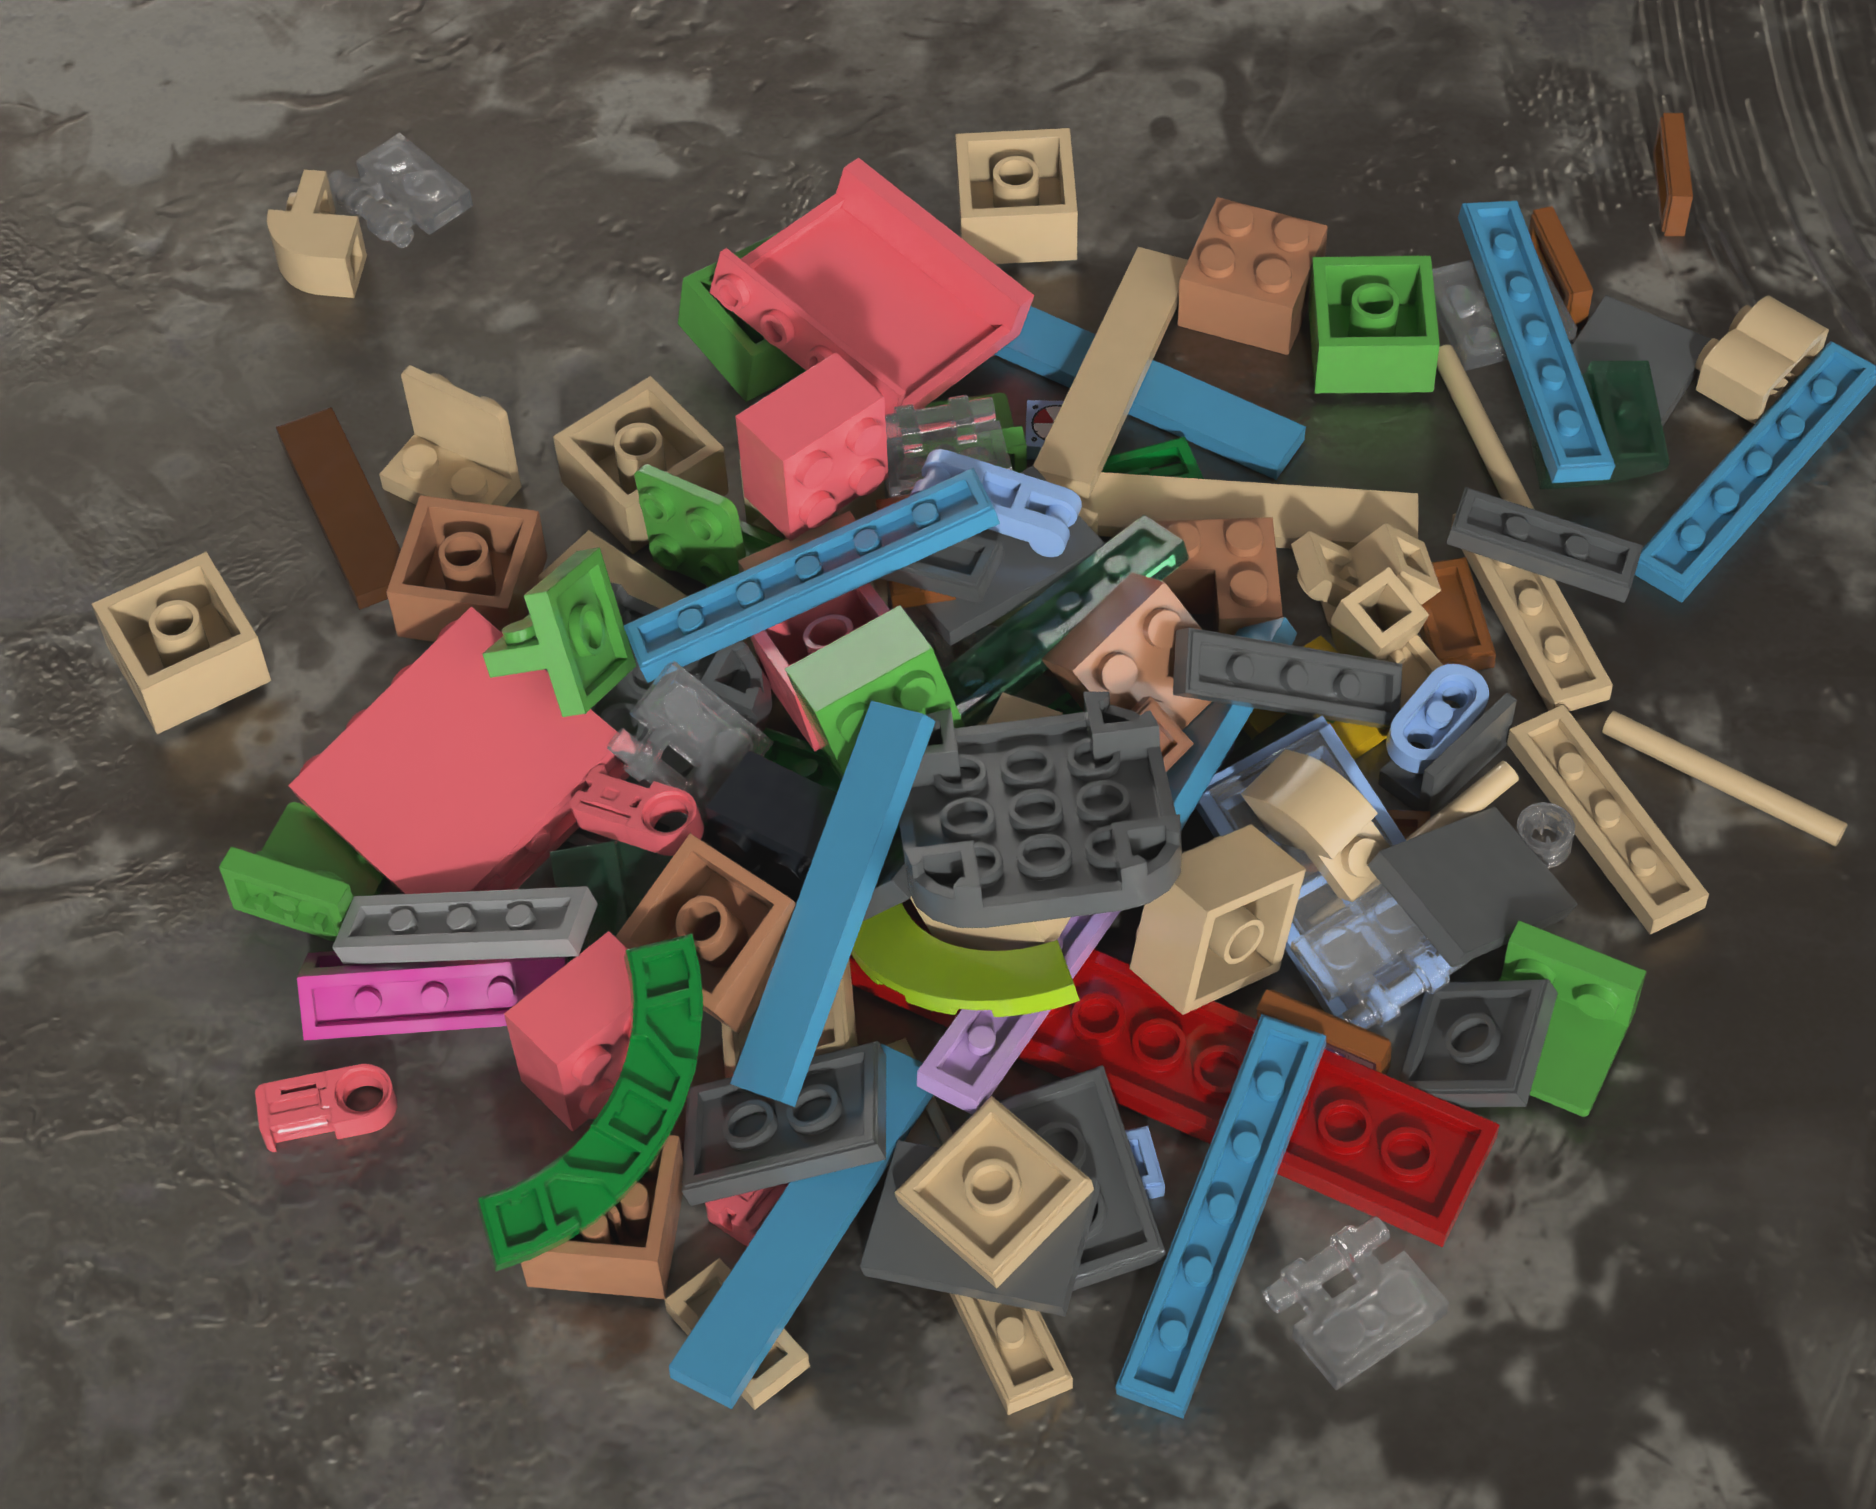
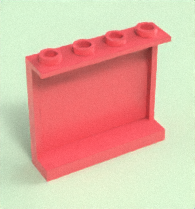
(878, 288)
(458, 771)

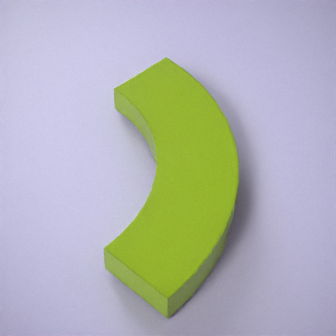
(955, 977)

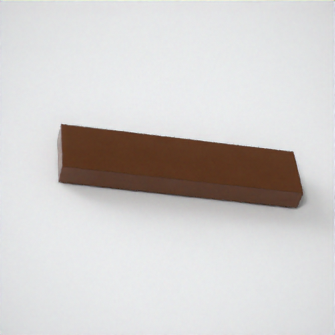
(342, 504)

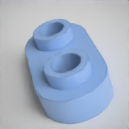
(1433, 721)

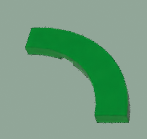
(629, 1128)

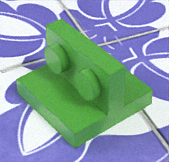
(571, 633)

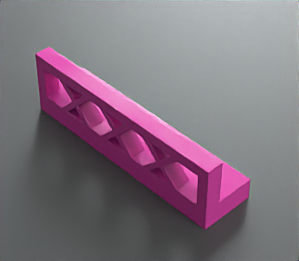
(412, 996)

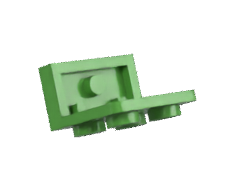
(695, 528)

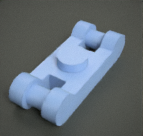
(1012, 499)

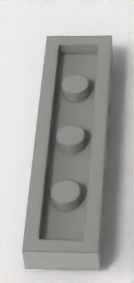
(466, 925)

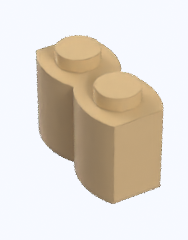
(1758, 357)

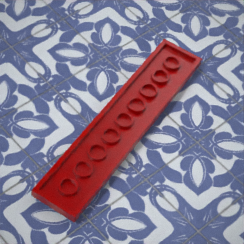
(1357, 1131)

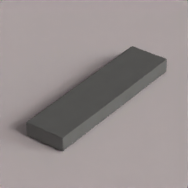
(1286, 678)

